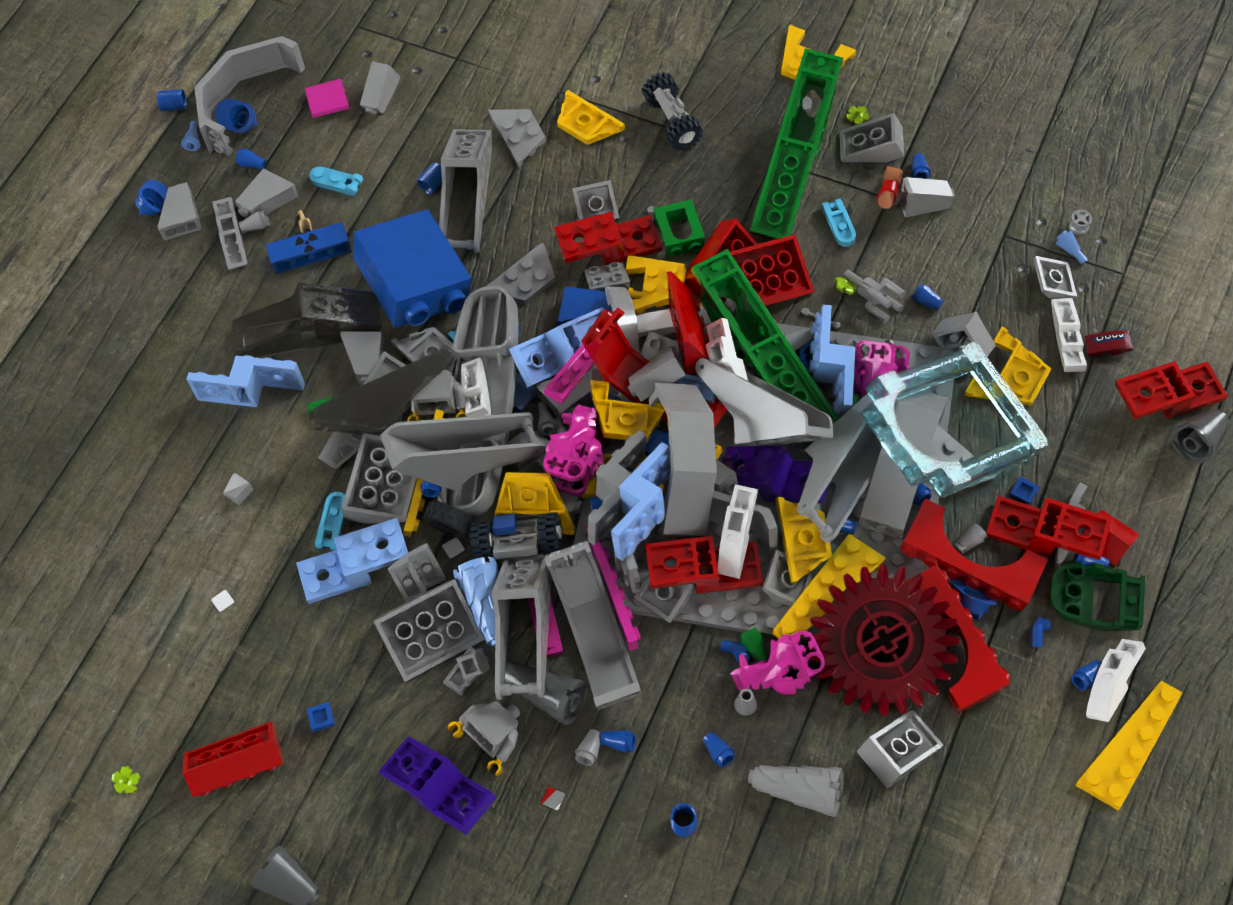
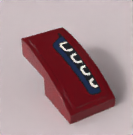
(1106, 342)

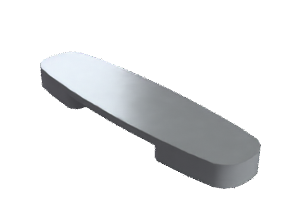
(486, 331)

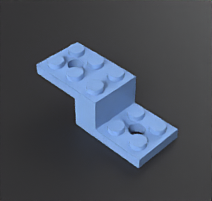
(552, 348)
(832, 362)
(246, 381)
(642, 502)
(352, 560)

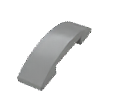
(621, 298)

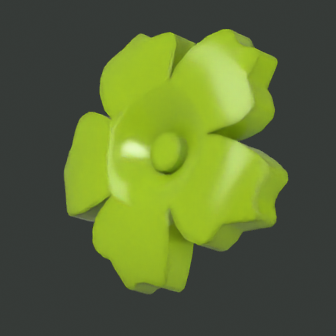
(857, 115)
(845, 285)
(125, 780)

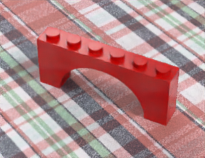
(1008, 583)
(982, 672)

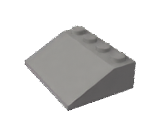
(374, 488)
(428, 629)

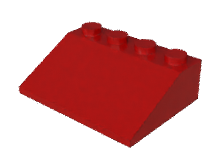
(775, 269)
(687, 323)

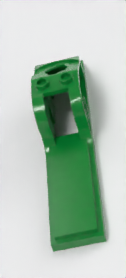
(796, 146)
(772, 355)

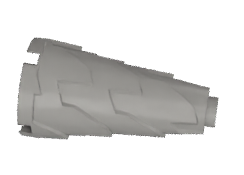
(804, 785)

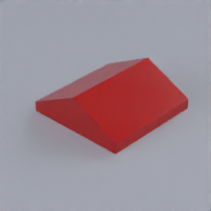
(1118, 541)

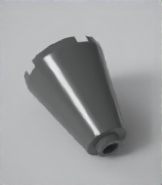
(1200, 436)
(285, 879)

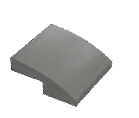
(416, 572)

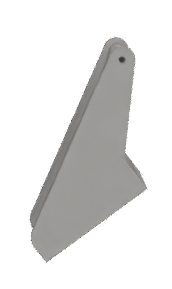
(466, 149)
(762, 411)
(430, 447)
(847, 462)
(516, 580)

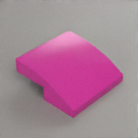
(326, 98)

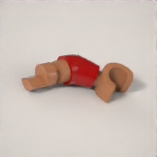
(889, 188)

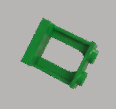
(676, 212)

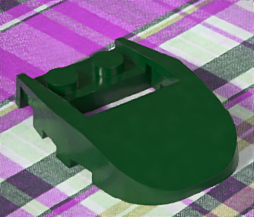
(1073, 596)

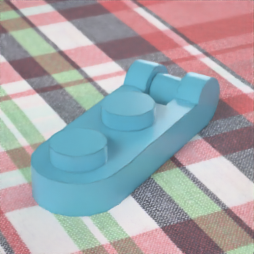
(335, 180)
(839, 222)
(331, 521)

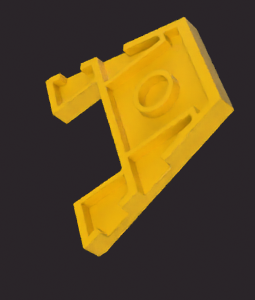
(794, 52)
(655, 280)
(1022, 373)
(623, 418)
(532, 495)

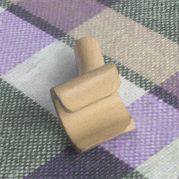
(304, 223)

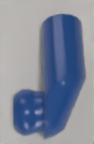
(1037, 631)
(735, 648)

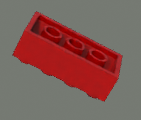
(727, 235)
(232, 759)

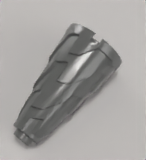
(561, 692)

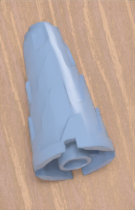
(477, 582)

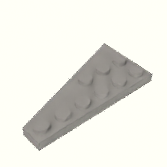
(344, 445)

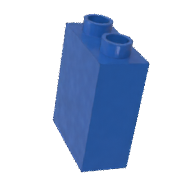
(411, 268)

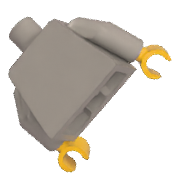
(440, 394)
(491, 729)

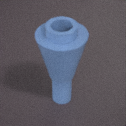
(191, 139)
(1068, 242)

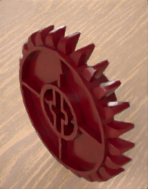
(923, 632)

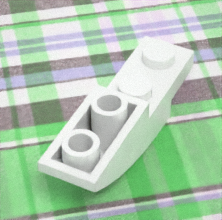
(722, 349)
(735, 531)
(1111, 679)

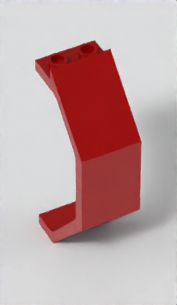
(619, 361)

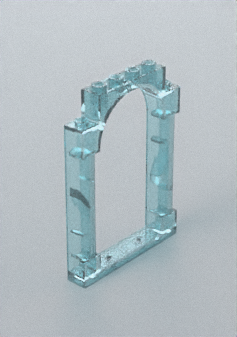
(951, 476)

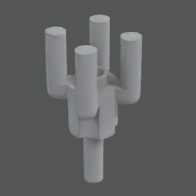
(876, 294)

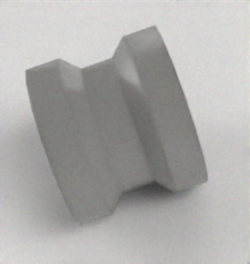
(1080, 217)

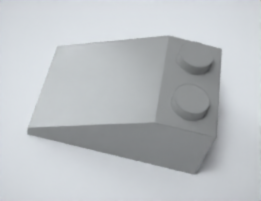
(873, 141)
(899, 748)

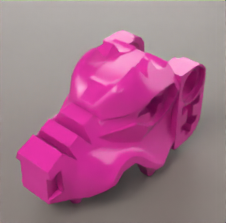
(874, 365)
(576, 452)
(784, 655)

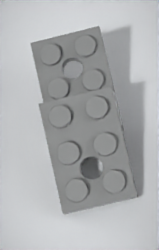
(607, 486)

